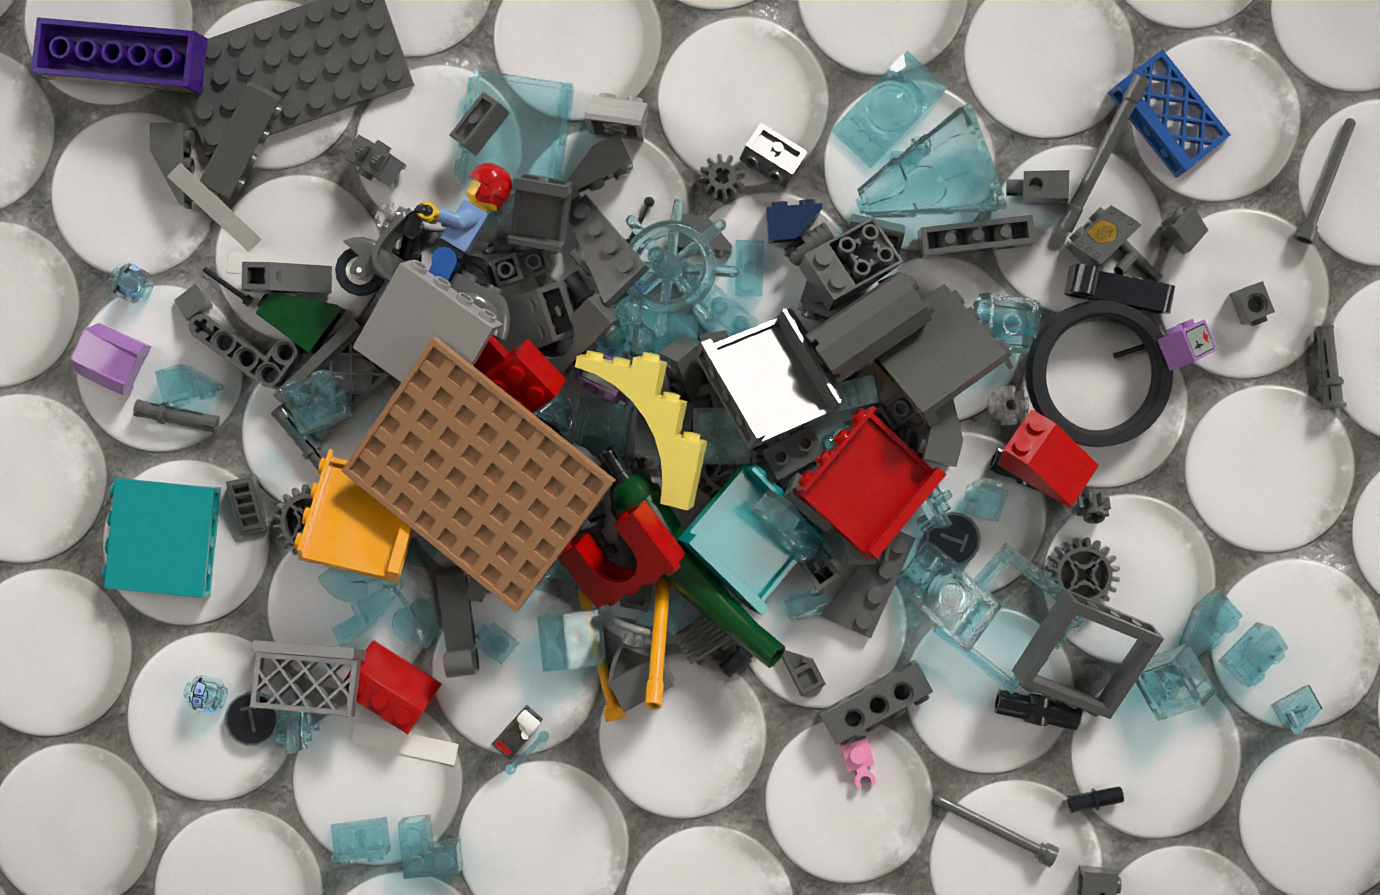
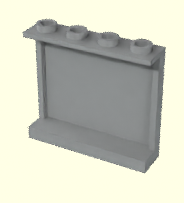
(415, 311)

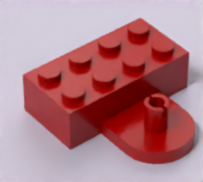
(521, 373)

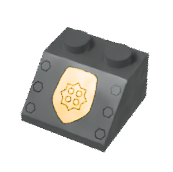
(1102, 236)

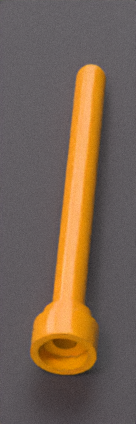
(612, 709)

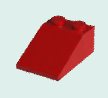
(1048, 459)

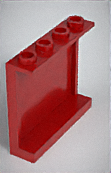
(868, 484)

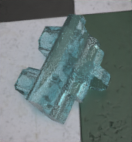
(935, 511)
(298, 729)

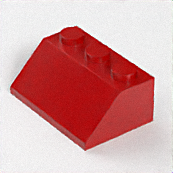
(394, 687)

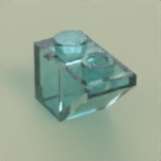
(183, 383)

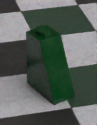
(299, 318)

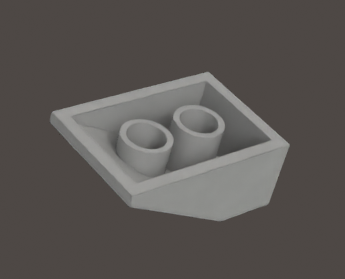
(612, 116)

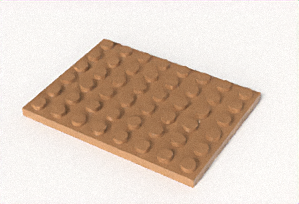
(477, 474)

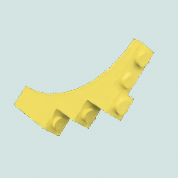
(642, 384)

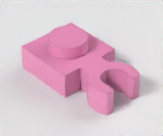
(858, 758)

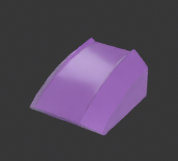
(109, 358)

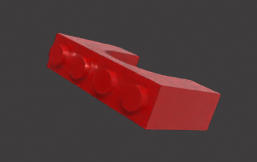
(608, 582)

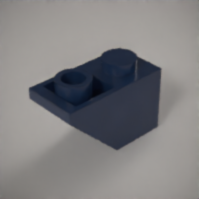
(787, 221)

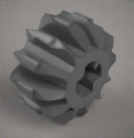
(732, 178)

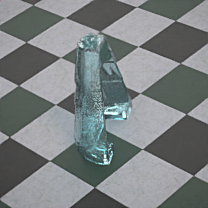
(937, 174)

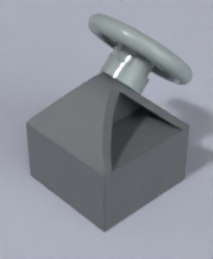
(631, 664)

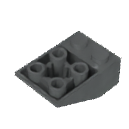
(849, 263)
(540, 317)
(943, 439)

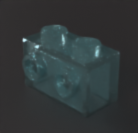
(985, 499)

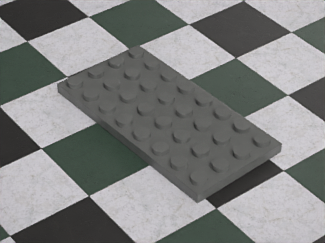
(311, 56)

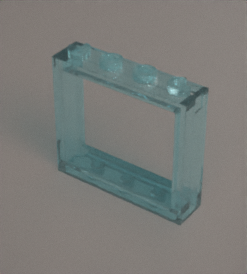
(991, 570)

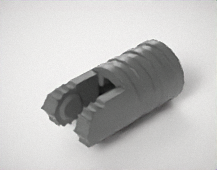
(808, 242)

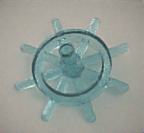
(670, 267)

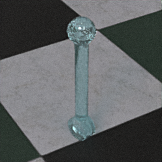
(542, 737)

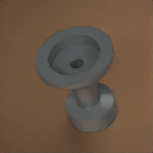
(594, 529)

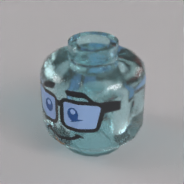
(131, 283)
(206, 694)

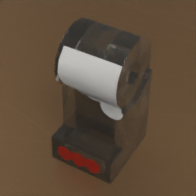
(517, 732)

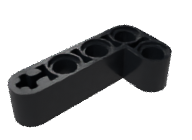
(1089, 283)

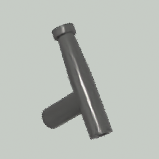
(1133, 256)

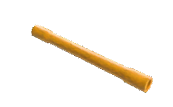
(655, 683)

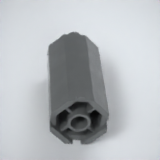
(870, 326)

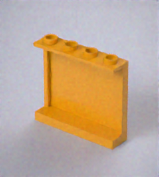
(351, 527)

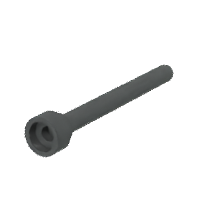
(1307, 232)
(1045, 853)

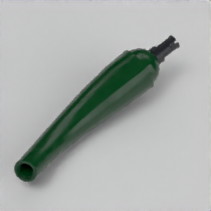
(692, 577)

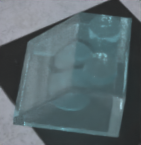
(571, 639)
(1254, 654)

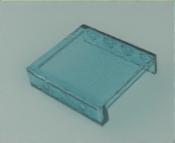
(532, 134)

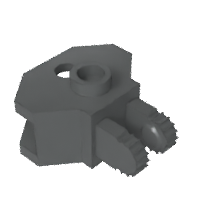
(374, 160)

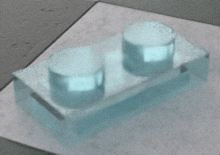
(750, 265)

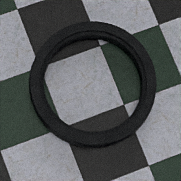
(1160, 382)

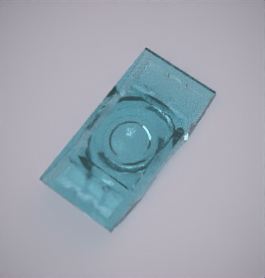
(889, 109)
(948, 595)

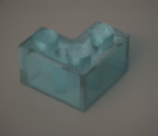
(424, 856)

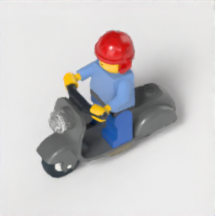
(371, 262)

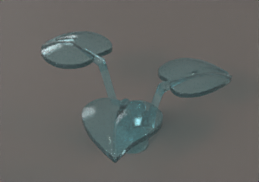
(412, 624)

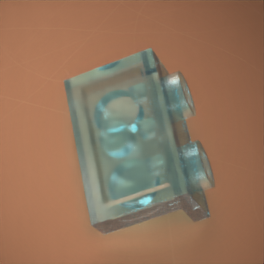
(360, 840)

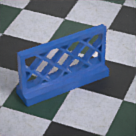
(1155, 131)

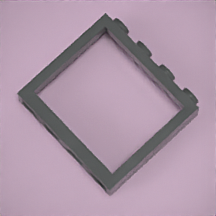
(1050, 632)

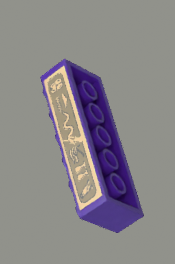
(119, 55)

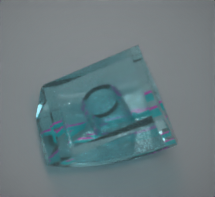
(1011, 319)

